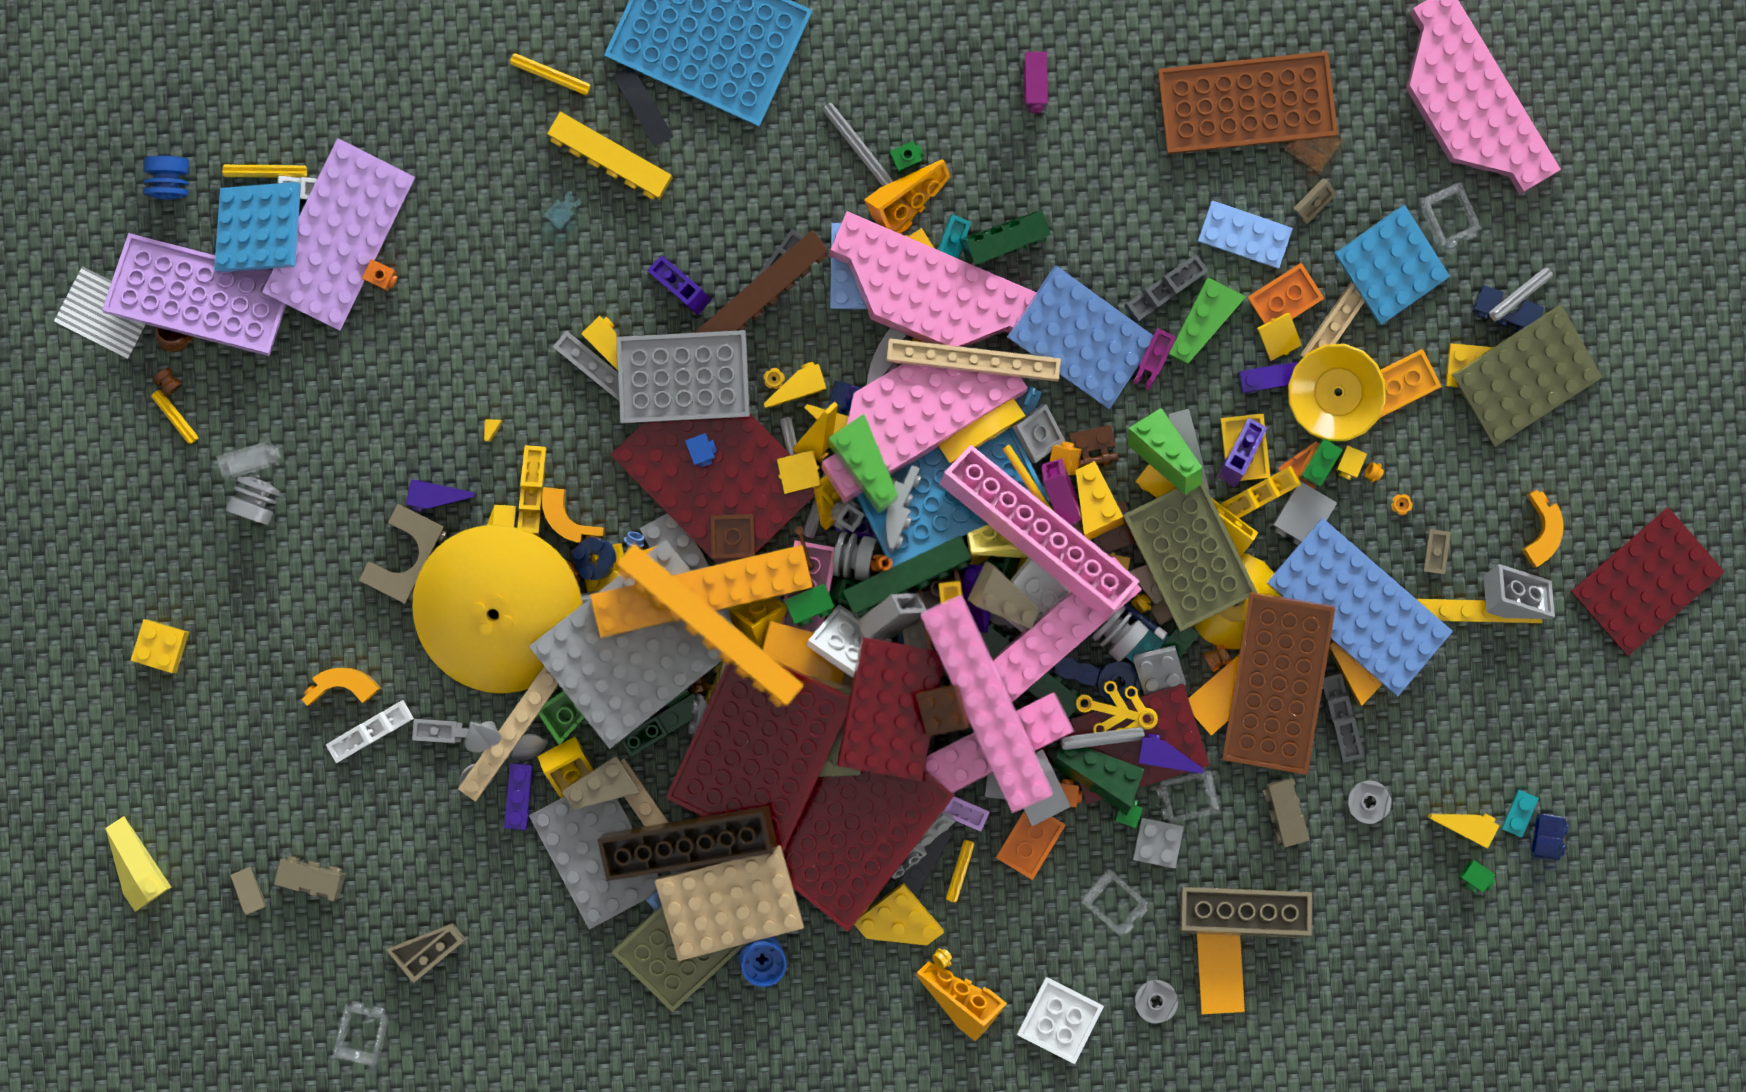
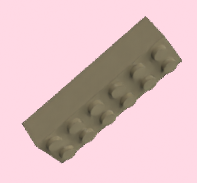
(1245, 912)

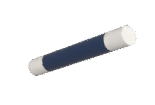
(1144, 620)

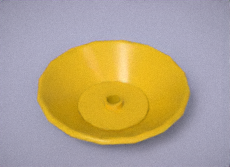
(1314, 397)
(1228, 624)

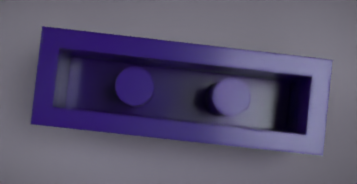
(519, 796)

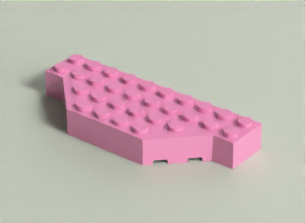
(1471, 101)
(924, 288)
(917, 411)

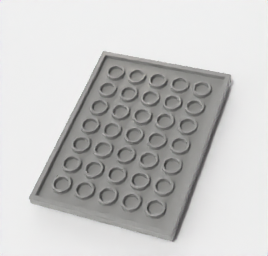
(627, 675)

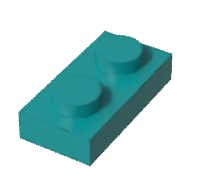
(955, 229)
(1147, 643)
(1519, 813)

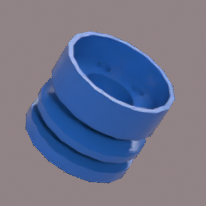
(166, 177)
(766, 970)

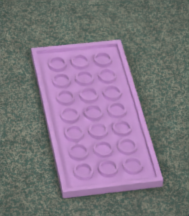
(340, 233)
(185, 295)

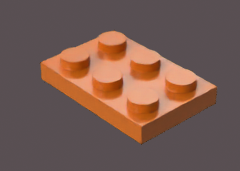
(1288, 293)
(1029, 845)

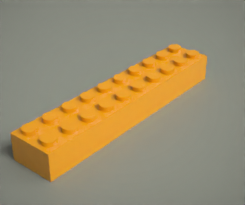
(718, 586)
(708, 625)

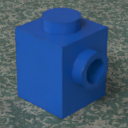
(701, 450)

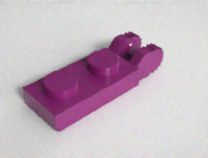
(1155, 356)

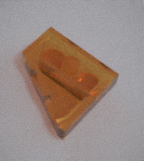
(1313, 152)

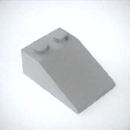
(1518, 594)
(1051, 805)

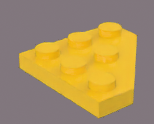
(899, 919)

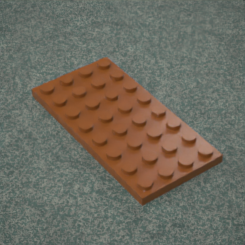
(1247, 102)
(1279, 683)

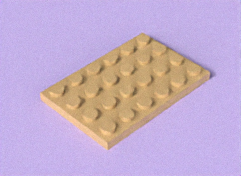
(728, 904)

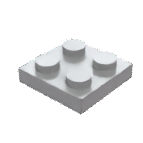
(1038, 433)
(1159, 669)
(1158, 842)

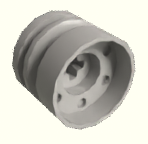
(253, 500)
(852, 556)
(1120, 634)

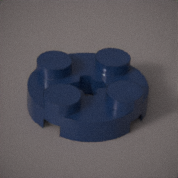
(583, 561)
(1110, 672)

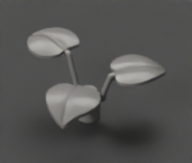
(486, 735)

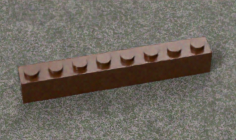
(768, 285)

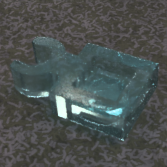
(561, 212)

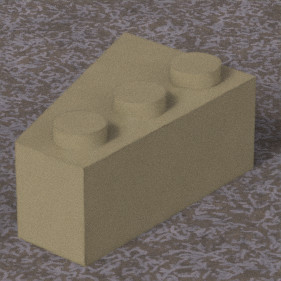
(426, 951)

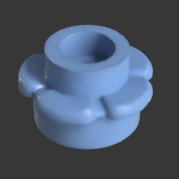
(634, 538)

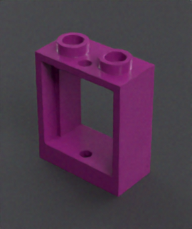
(1035, 82)
(1061, 491)

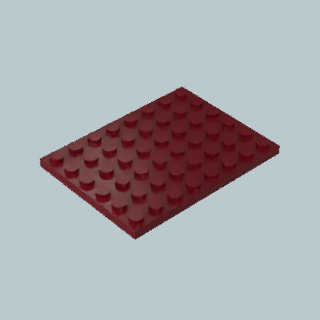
(737, 483)
(759, 753)
(858, 837)

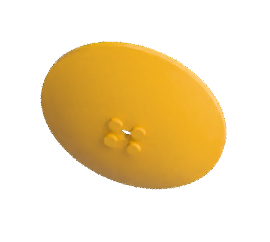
(486, 571)

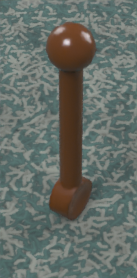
(799, 531)

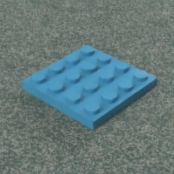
(257, 227)
(1391, 265)

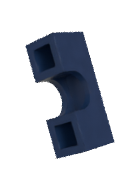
(1489, 298)

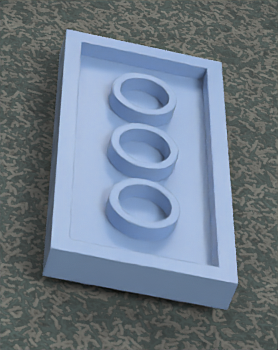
(1245, 234)
(843, 285)

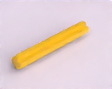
(550, 74)
(264, 171)

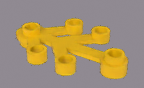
(1120, 712)

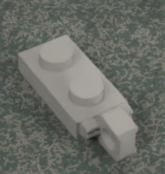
(438, 731)

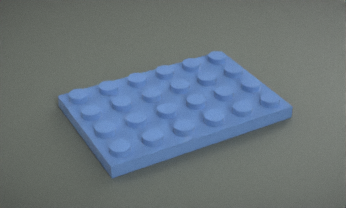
(1089, 335)

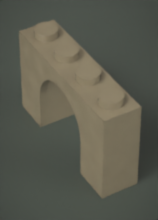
(427, 535)

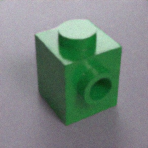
(906, 156)
(1132, 816)
(1477, 877)

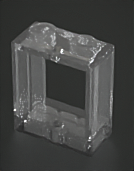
(1426, 203)
(248, 460)
(1210, 793)
(1099, 886)
(356, 1055)

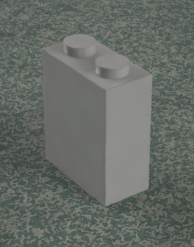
(1302, 513)
(891, 616)

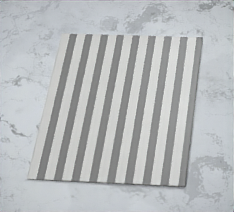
(84, 315)

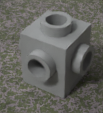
(853, 518)

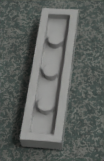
(589, 363)

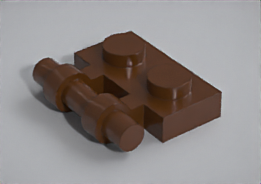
(1092, 440)

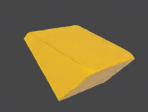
(491, 428)

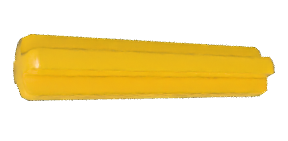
(174, 416)
(960, 871)

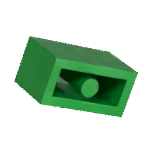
(1320, 463)
(810, 604)

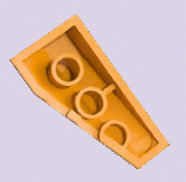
(900, 200)
(965, 1004)

